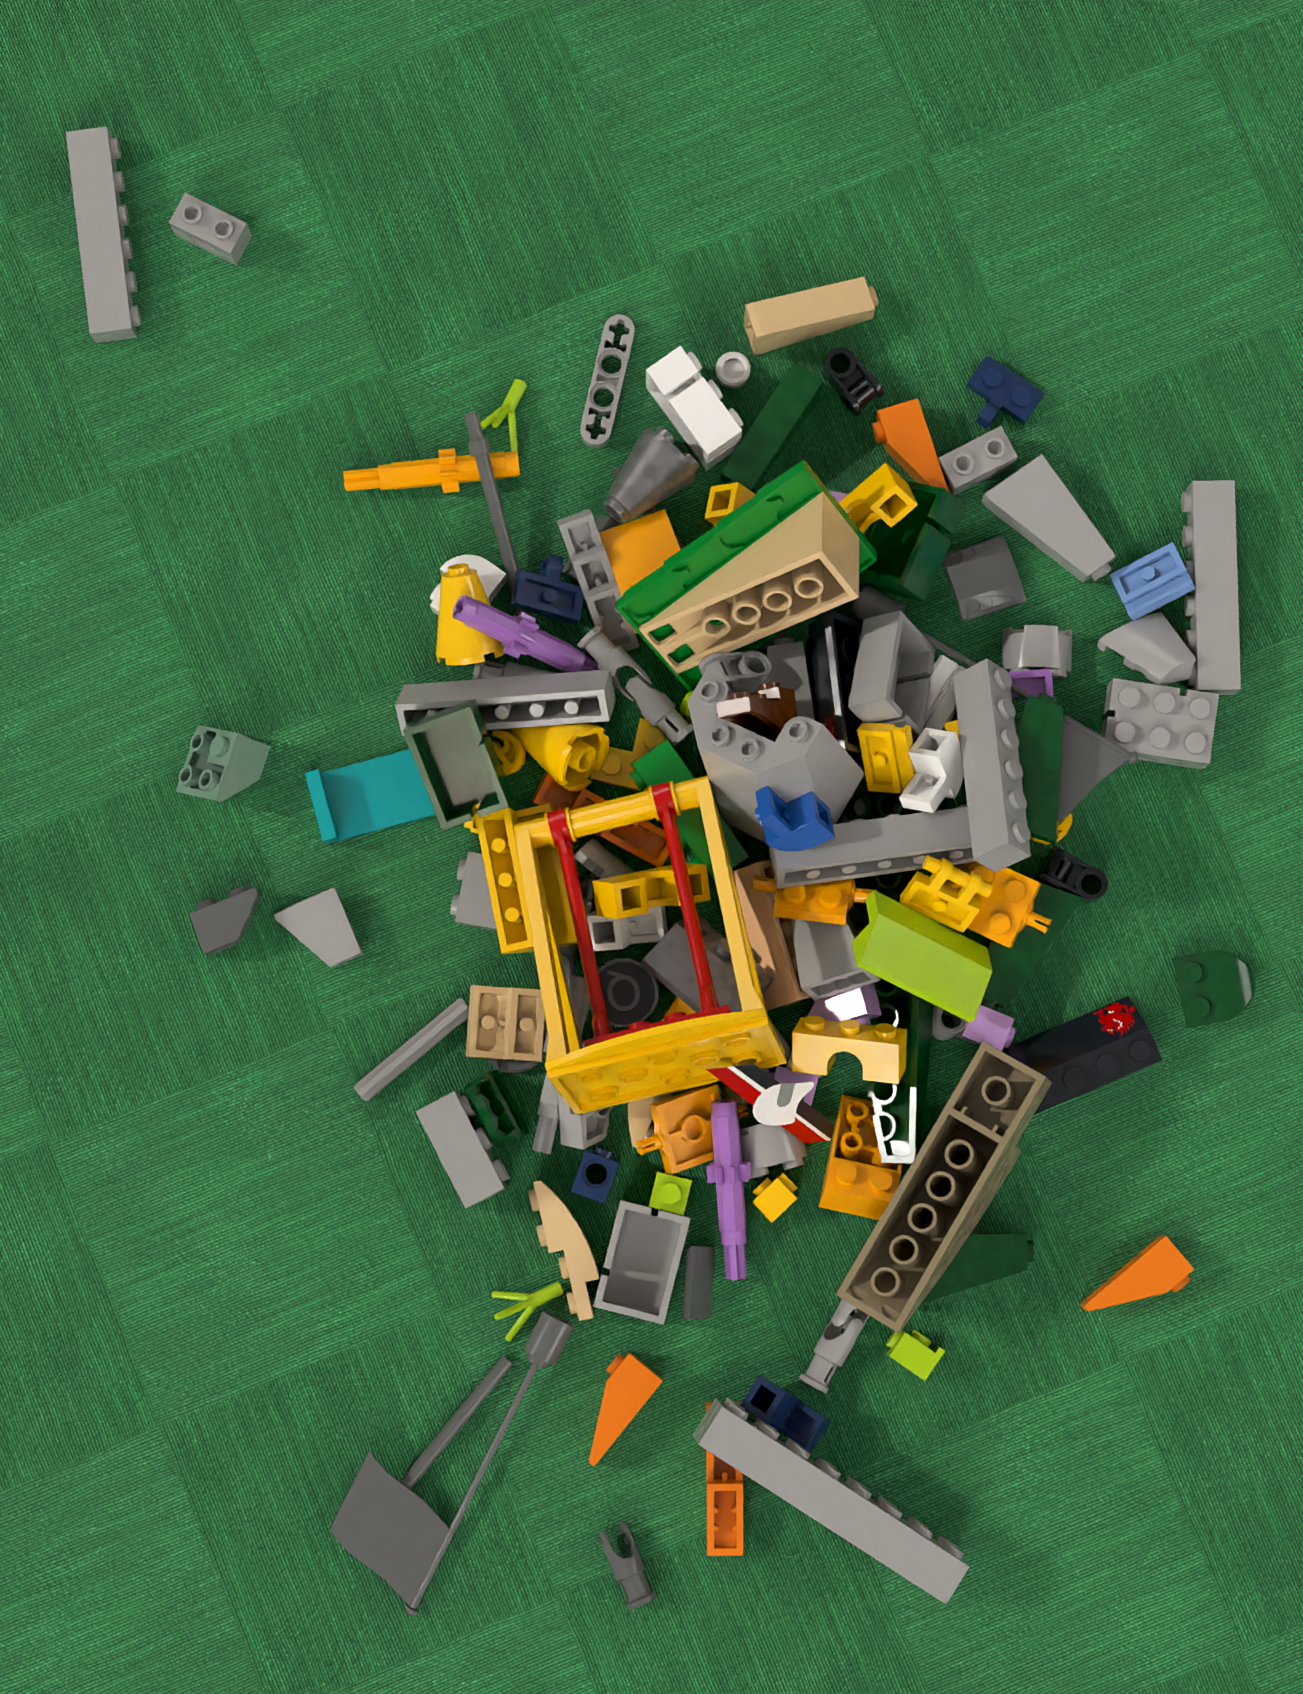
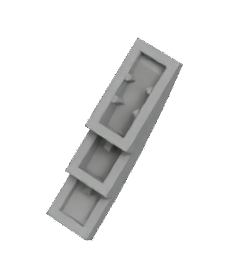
(596, 577)

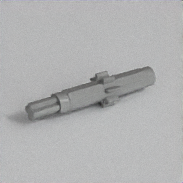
(548, 1104)

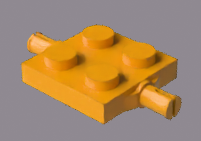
(814, 902)
(1007, 907)
(684, 1128)

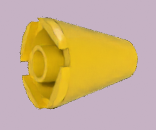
(455, 640)
(567, 751)

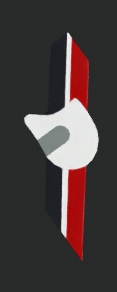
(777, 1102)

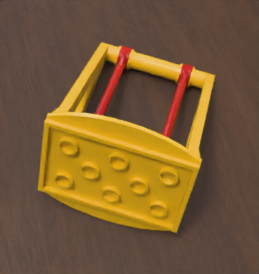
(647, 1056)

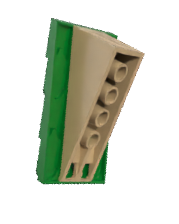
(750, 575)

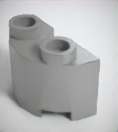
(1037, 649)
(770, 1146)

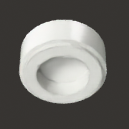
(732, 370)

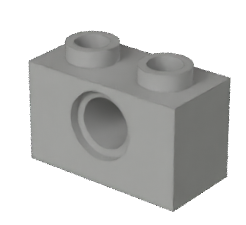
(210, 229)
(977, 461)

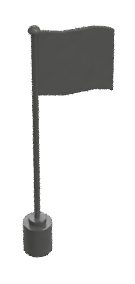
(1086, 754)
(396, 1528)

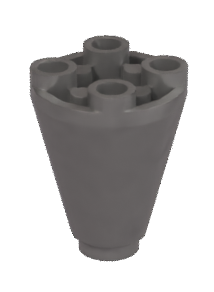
(649, 475)

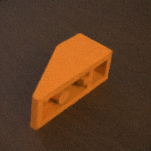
(909, 442)
(1148, 1274)
(623, 1397)

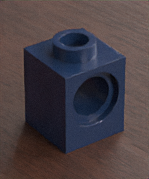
(597, 1192)

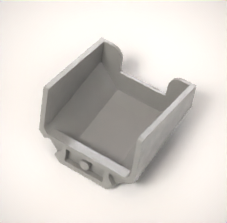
(743, 762)

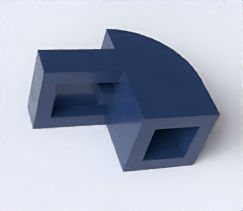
(785, 1413)

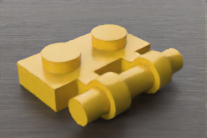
(941, 901)

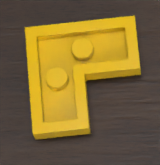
(617, 764)

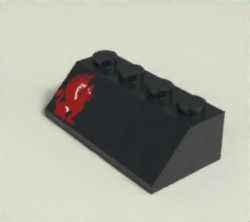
(834, 652)
(1088, 1051)

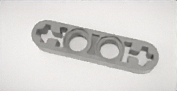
(610, 382)

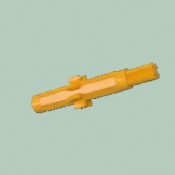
(445, 471)

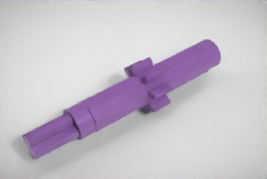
(521, 635)
(729, 1174)

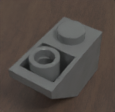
(227, 921)

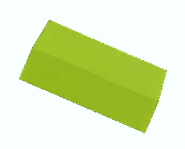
(923, 957)

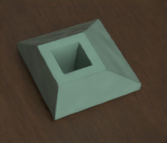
(221, 764)

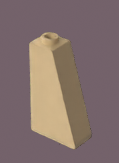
(808, 314)

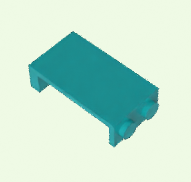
(368, 796)

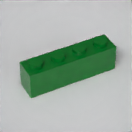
(664, 765)

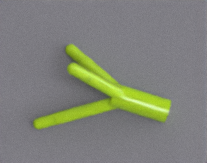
(508, 407)
(529, 1301)

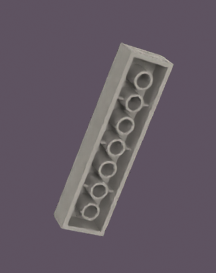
(836, 1504)

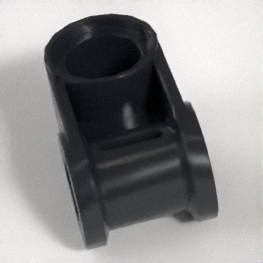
(852, 382)
(1071, 875)

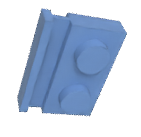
(1152, 581)

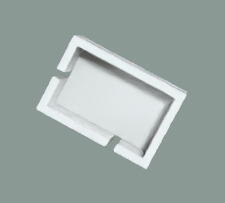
(694, 407)

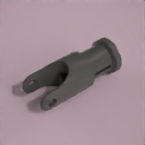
(628, 1569)

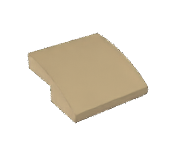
(505, 1023)

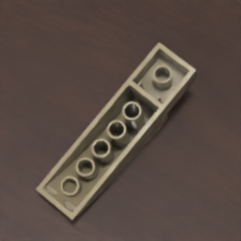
(945, 1187)

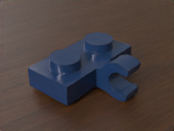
(1003, 392)
(546, 594)

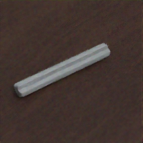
(412, 1050)

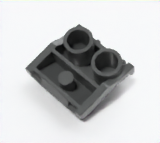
(983, 579)

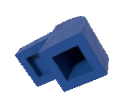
(793, 824)

